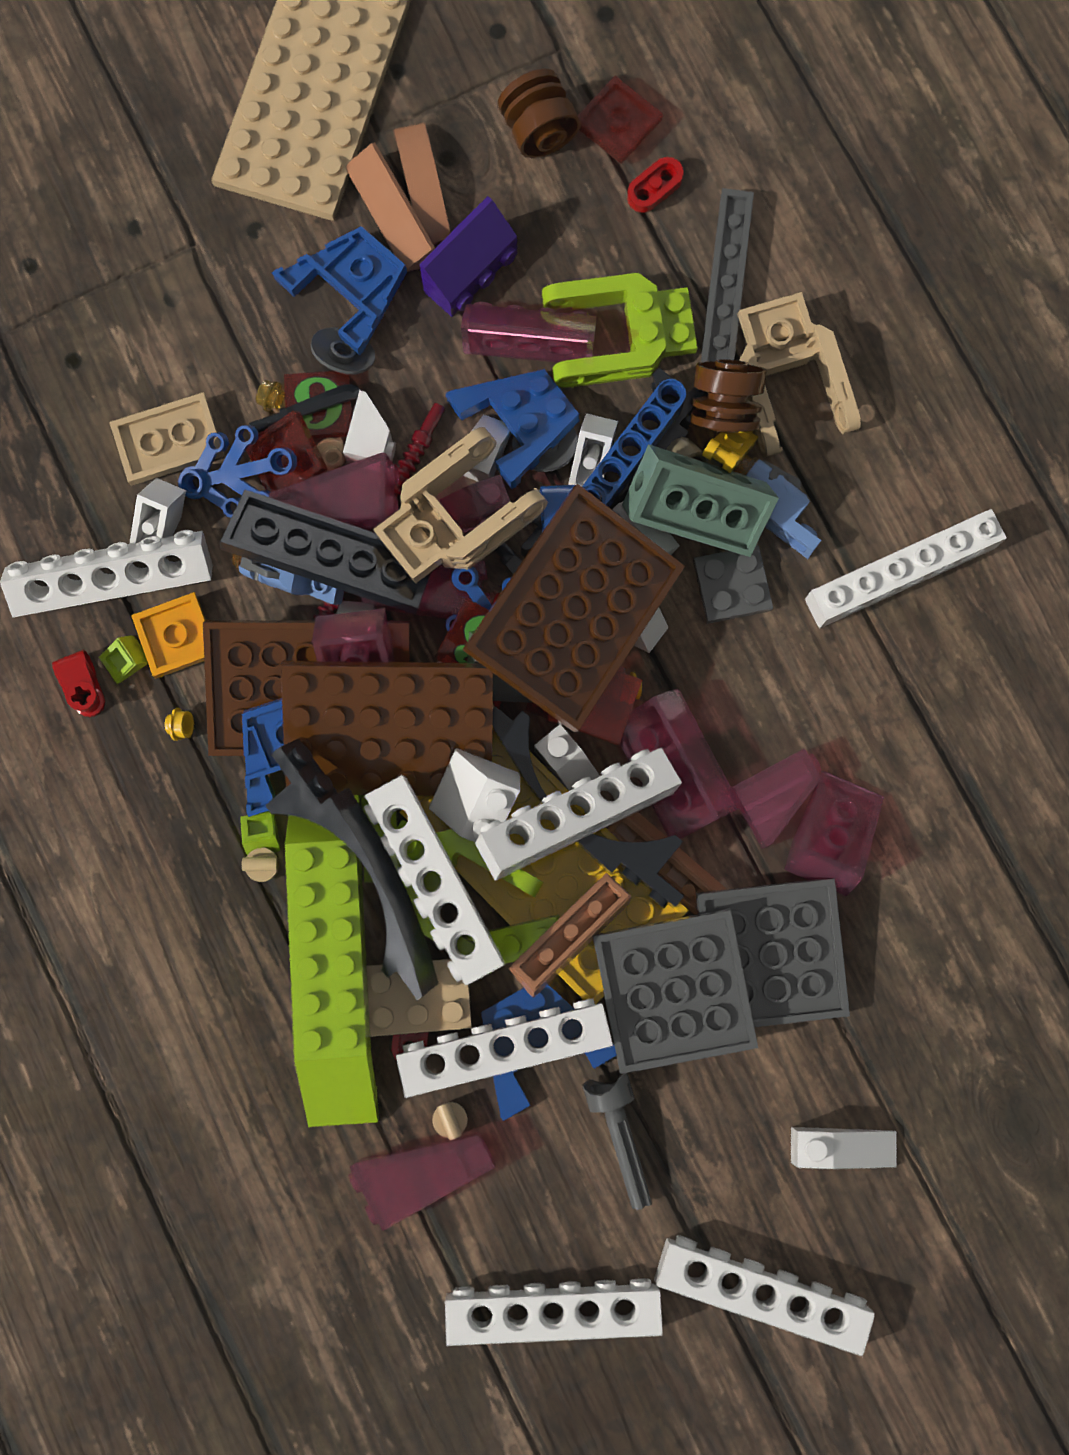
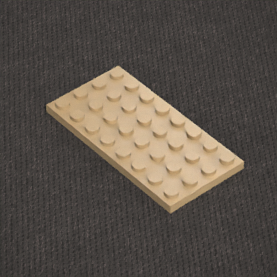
(309, 101)

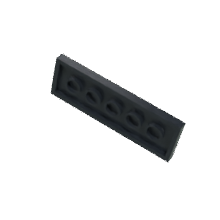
(320, 551)

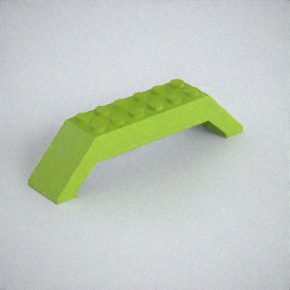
(329, 977)

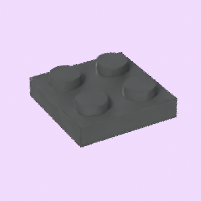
(732, 585)

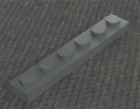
(727, 275)

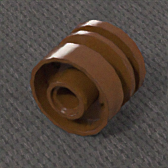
(538, 113)
(727, 401)

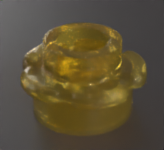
(270, 395)

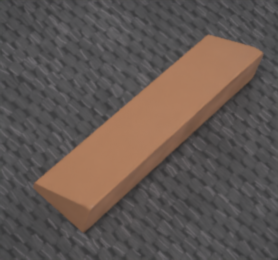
(390, 207)
(679, 870)
(570, 934)

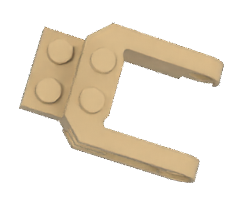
(783, 338)
(425, 534)

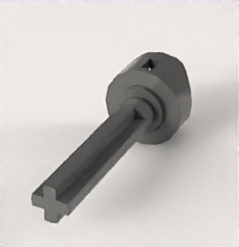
(611, 1099)

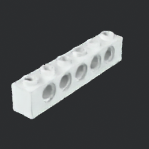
(905, 568)
(27, 597)
(400, 796)
(506, 857)
(419, 1080)
(570, 1325)
(847, 1333)

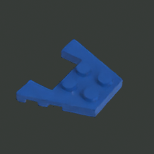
(360, 272)
(530, 409)
(261, 737)
(508, 1091)

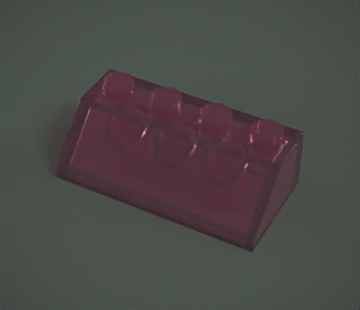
(527, 333)
(704, 790)

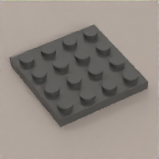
(787, 949)
(675, 991)

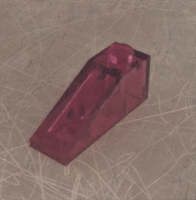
(476, 502)

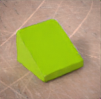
(123, 658)
(260, 832)

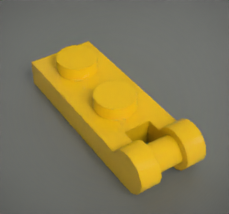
(730, 448)

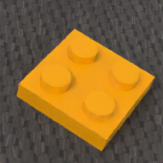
(172, 634)

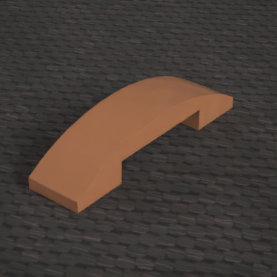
(422, 180)

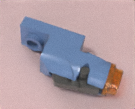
(788, 507)
(286, 581)

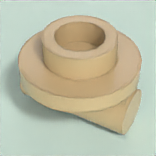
(332, 452)
(261, 864)
(450, 1120)

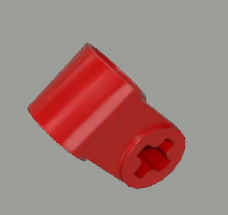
(78, 678)

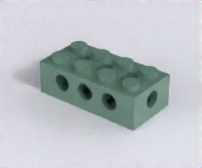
(699, 501)

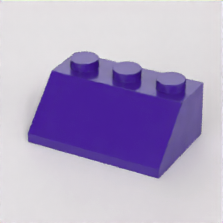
(469, 258)

